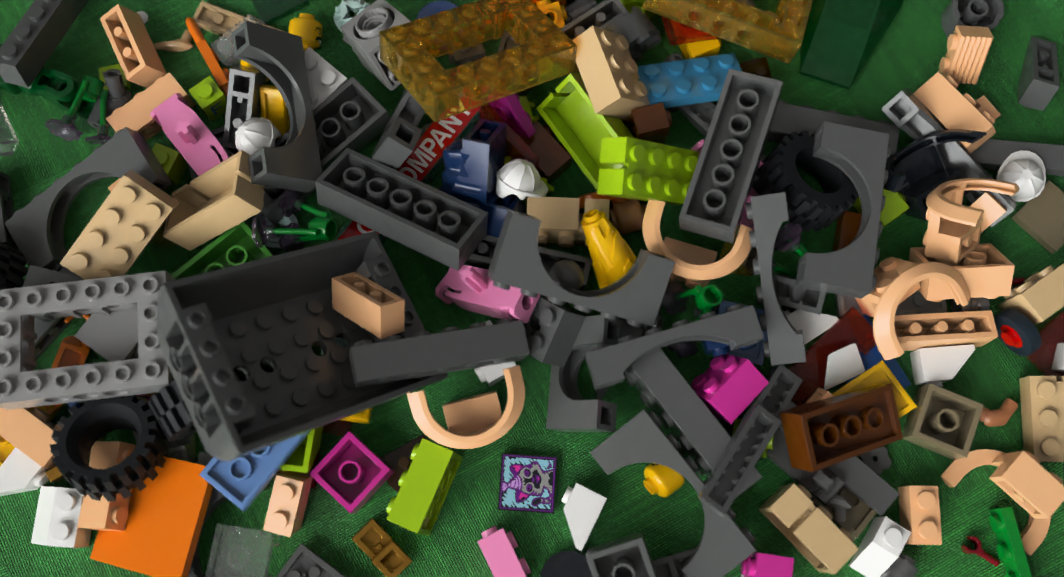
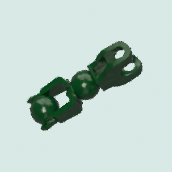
(53, 87)

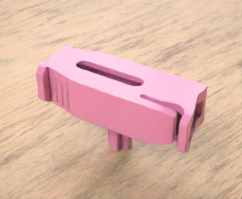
(189, 134)
(477, 294)

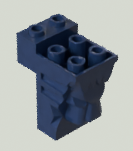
(472, 172)

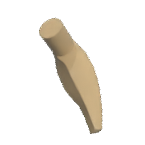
(176, 45)

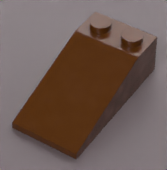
(840, 427)

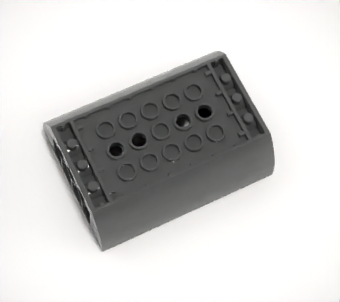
(275, 315)

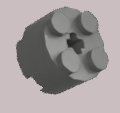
(971, 13)
(637, 30)

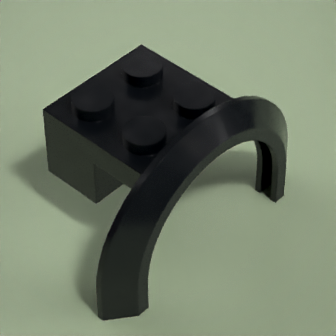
(921, 168)

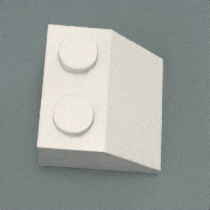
(58, 519)

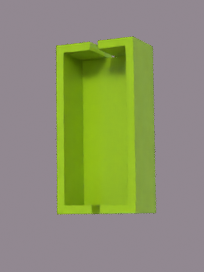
(579, 126)
(649, 170)

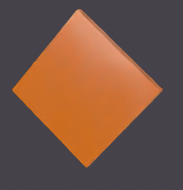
(160, 523)

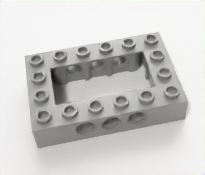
(29, 388)

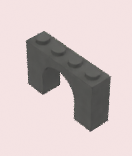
(400, 133)
(566, 406)

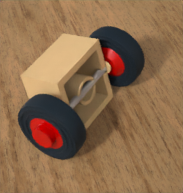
(1028, 305)

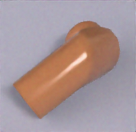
(999, 416)

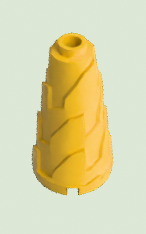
(607, 248)

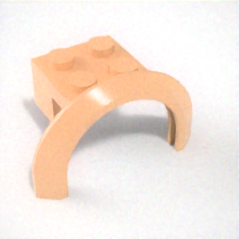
(953, 227)
(692, 263)
(895, 283)
(474, 419)
(1023, 481)

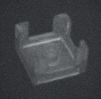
(241, 552)

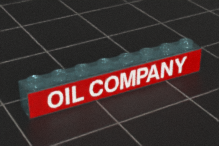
(426, 158)

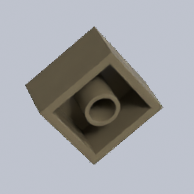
(942, 421)

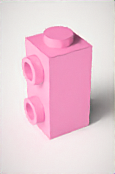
(500, 553)

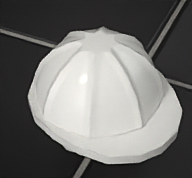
(255, 134)
(1026, 171)
(521, 179)

